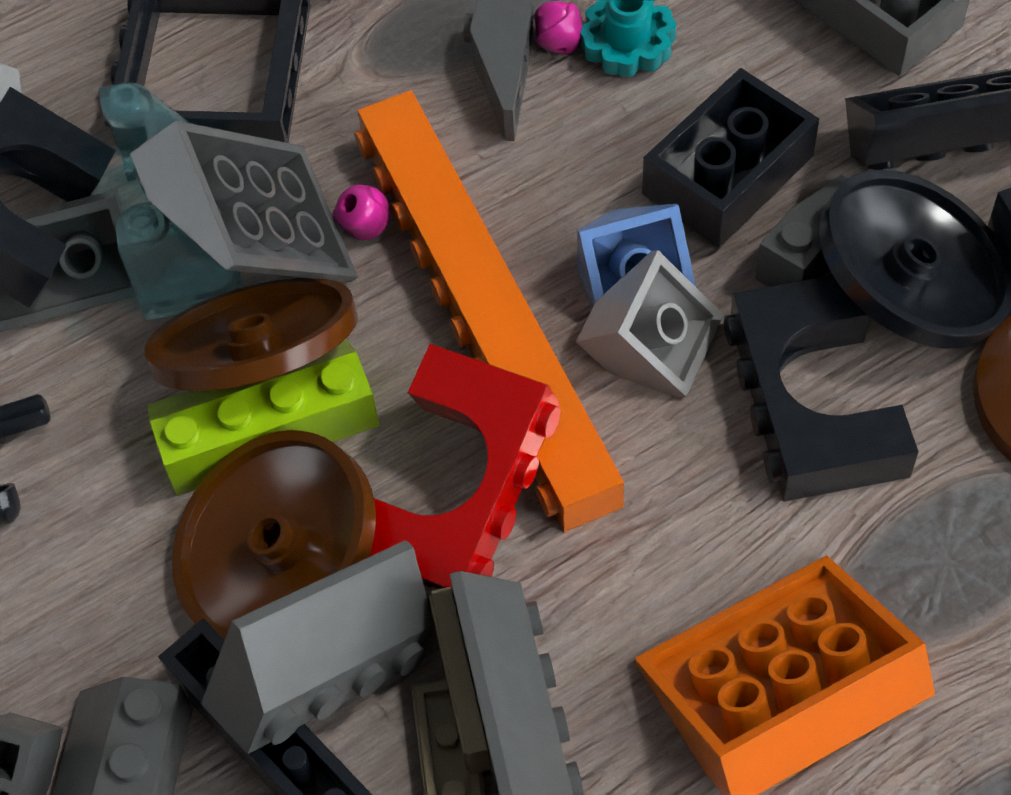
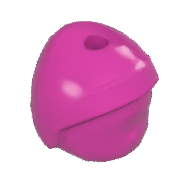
(558, 27)
(362, 212)

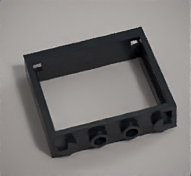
(275, 121)

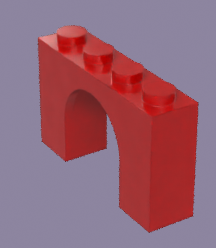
(514, 420)

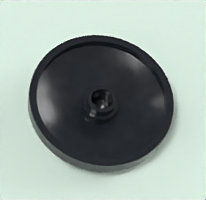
(916, 259)

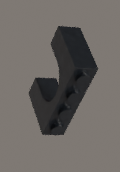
(57, 158)
(806, 448)

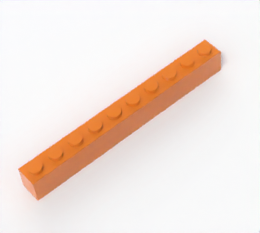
(486, 304)

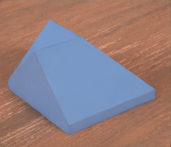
(622, 239)

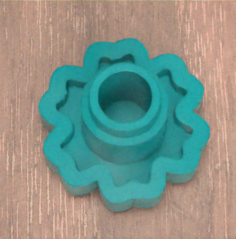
(628, 35)

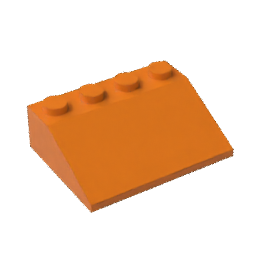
(787, 677)

